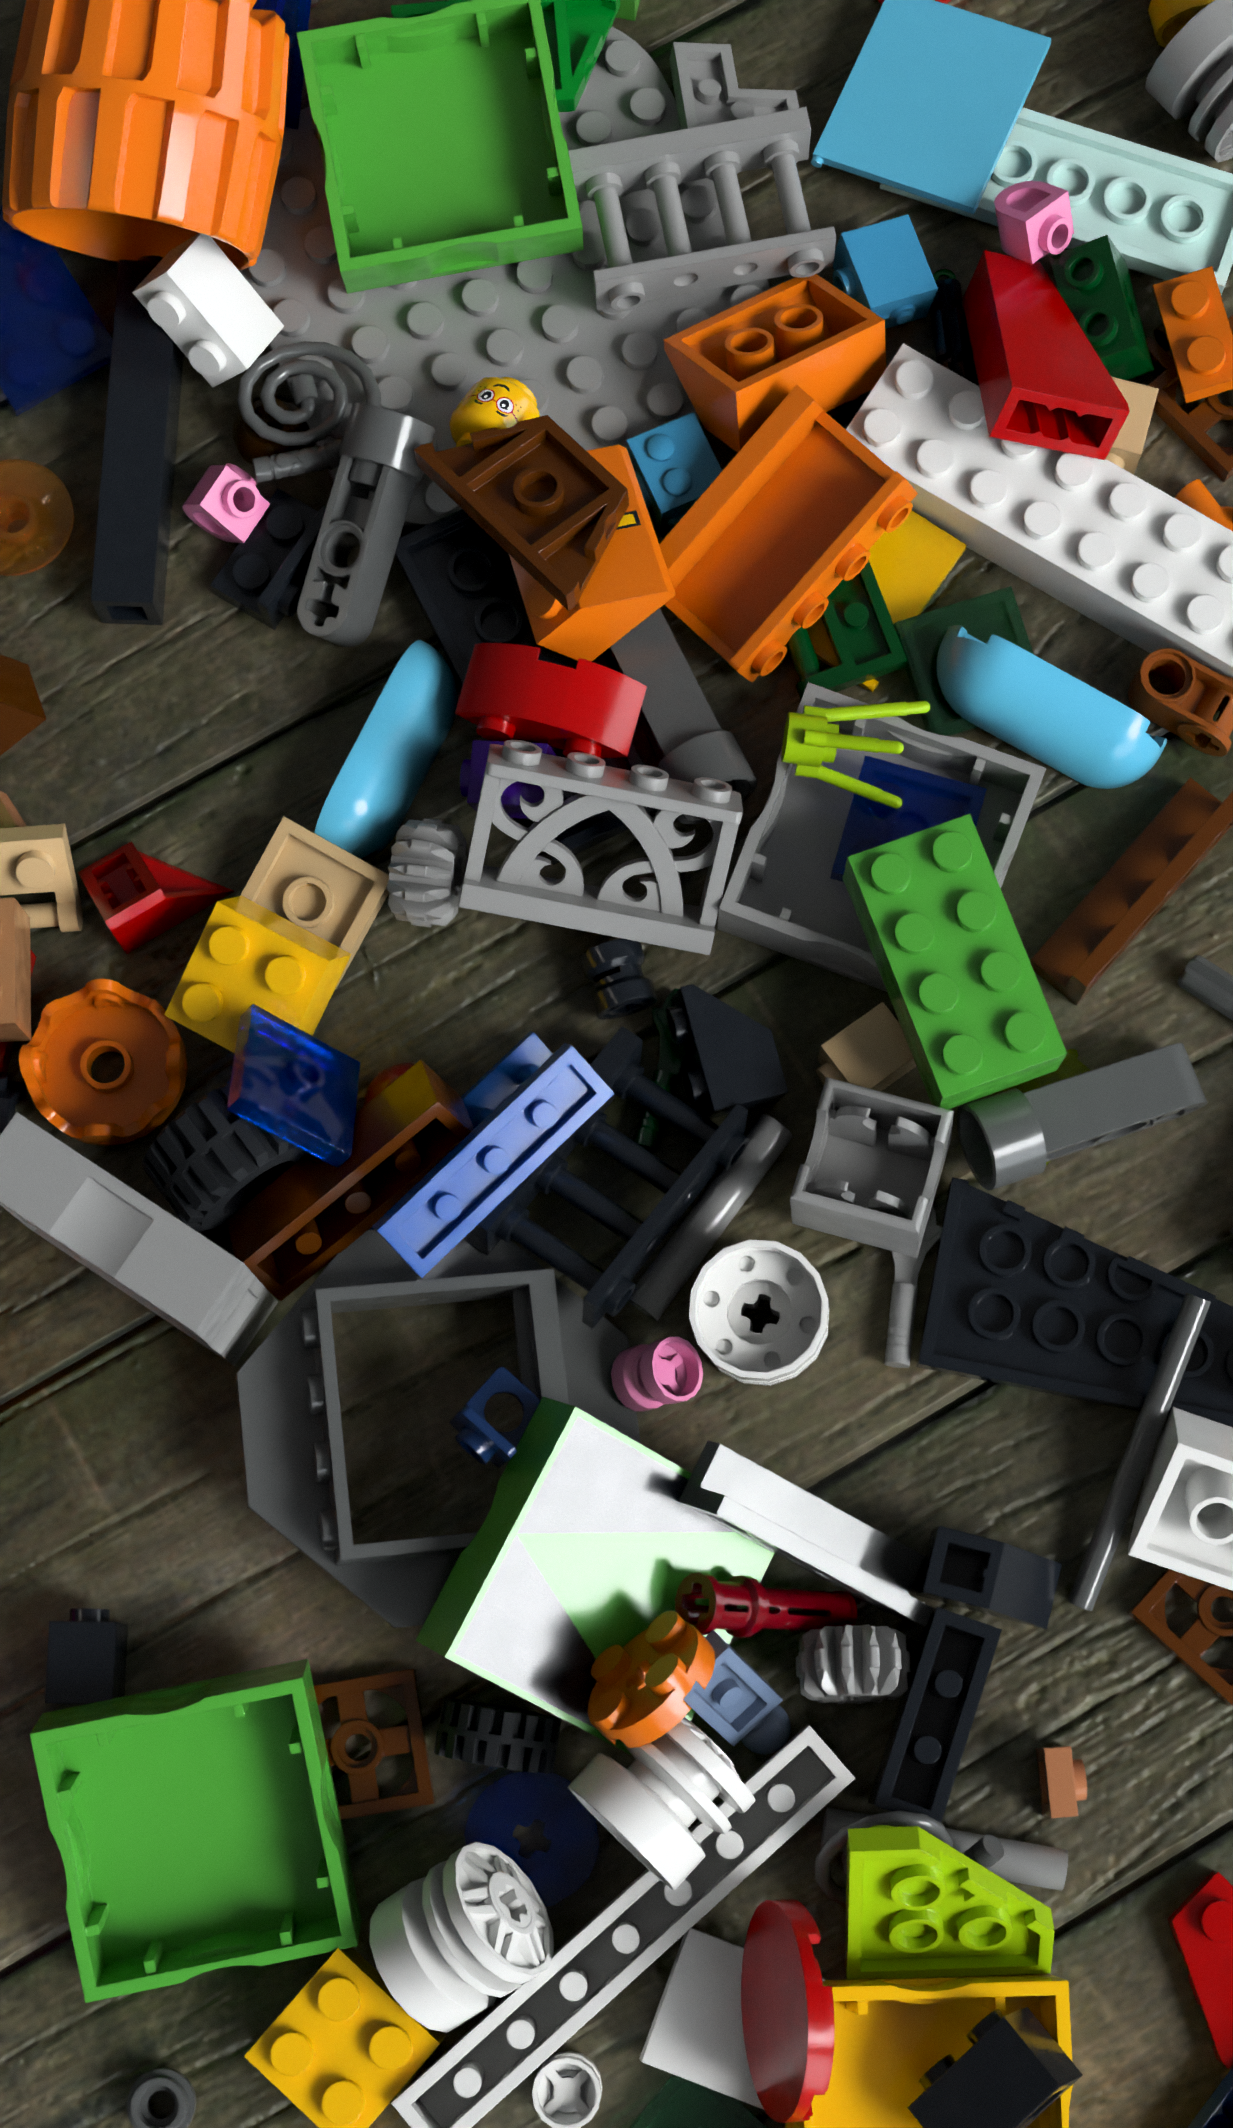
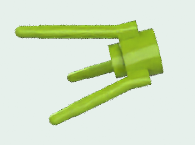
(812, 740)

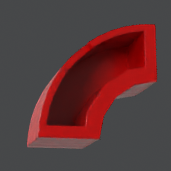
(545, 702)

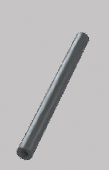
(1139, 1452)

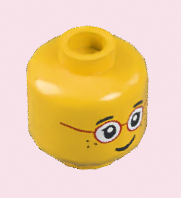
(492, 404)

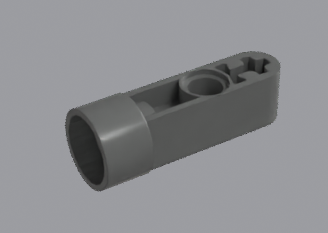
(374, 458)
(677, 713)
(1017, 1132)

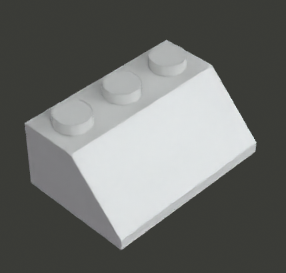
(1188, 1501)

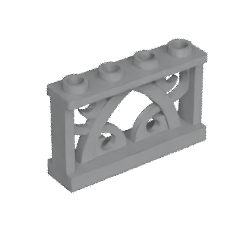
(607, 910)

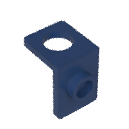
(477, 1435)

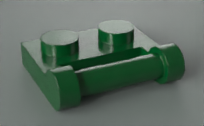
(859, 635)

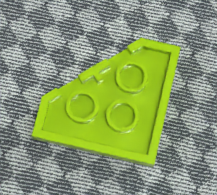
(935, 1912)

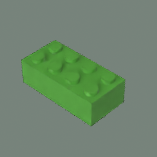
(953, 963)

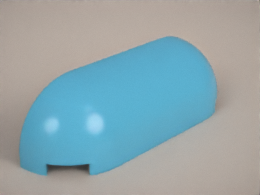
(1045, 711)
(391, 754)

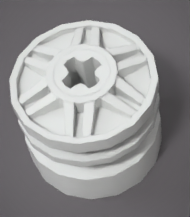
(740, 1280)
(662, 1796)
(461, 1937)

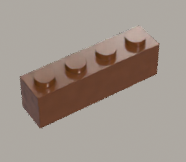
(323, 1208)

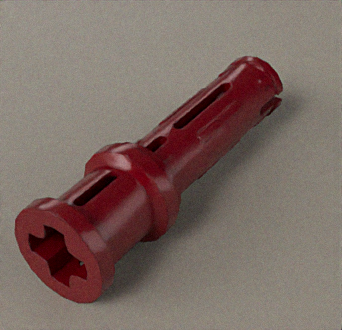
(818, 1607)

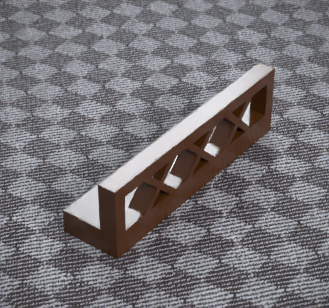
(1133, 890)

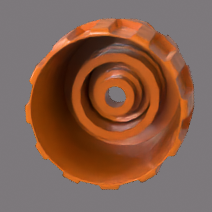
(145, 125)

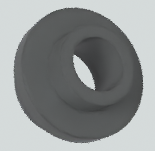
(166, 2079)

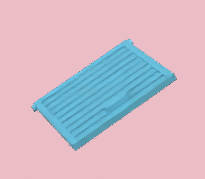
(932, 101)

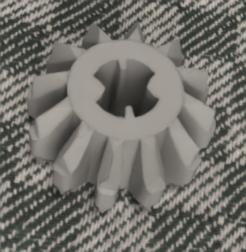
(426, 872)
(853, 1664)

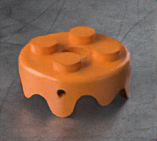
(78, 1030)

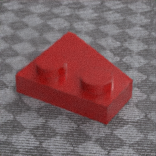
(1205, 1938)

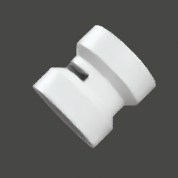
(562, 2100)

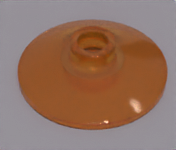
(43, 501)

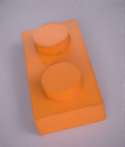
(1197, 333)

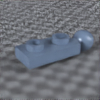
(740, 1702)

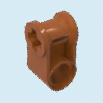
(1193, 704)

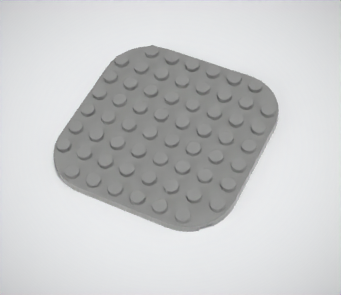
(525, 320)

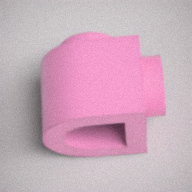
(1033, 220)
(226, 503)

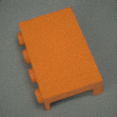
(780, 534)

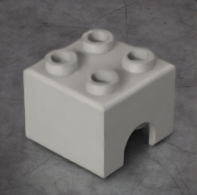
(872, 1167)

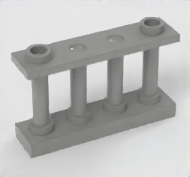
(694, 154)

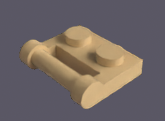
(39, 862)

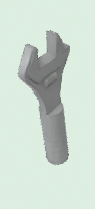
(905, 1298)

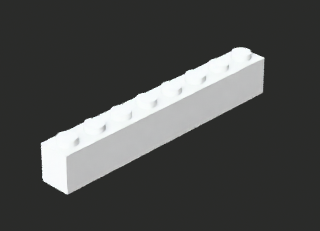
(621, 1943)

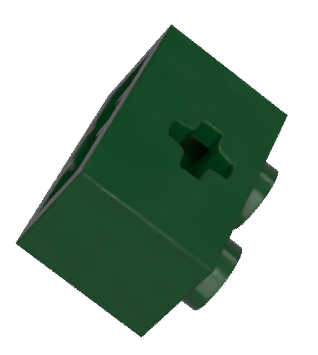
(1102, 300)

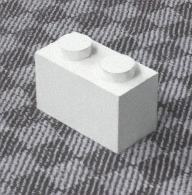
(208, 309)

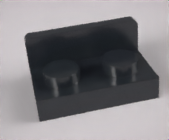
(271, 566)

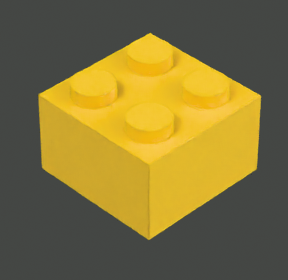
(258, 960)
(343, 2045)

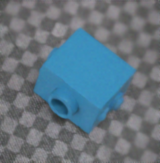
(885, 270)
(672, 468)

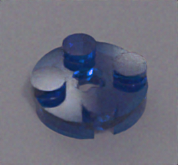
(568, 1823)

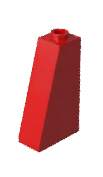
(1036, 364)

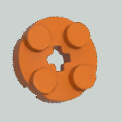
(647, 1679)

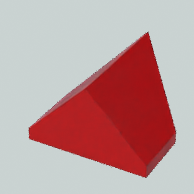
(145, 895)

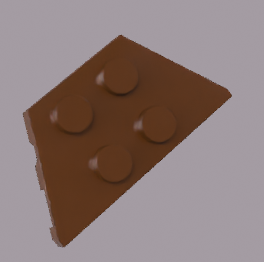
(535, 498)

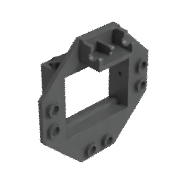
(294, 1411)

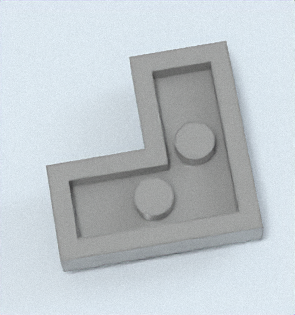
(709, 89)

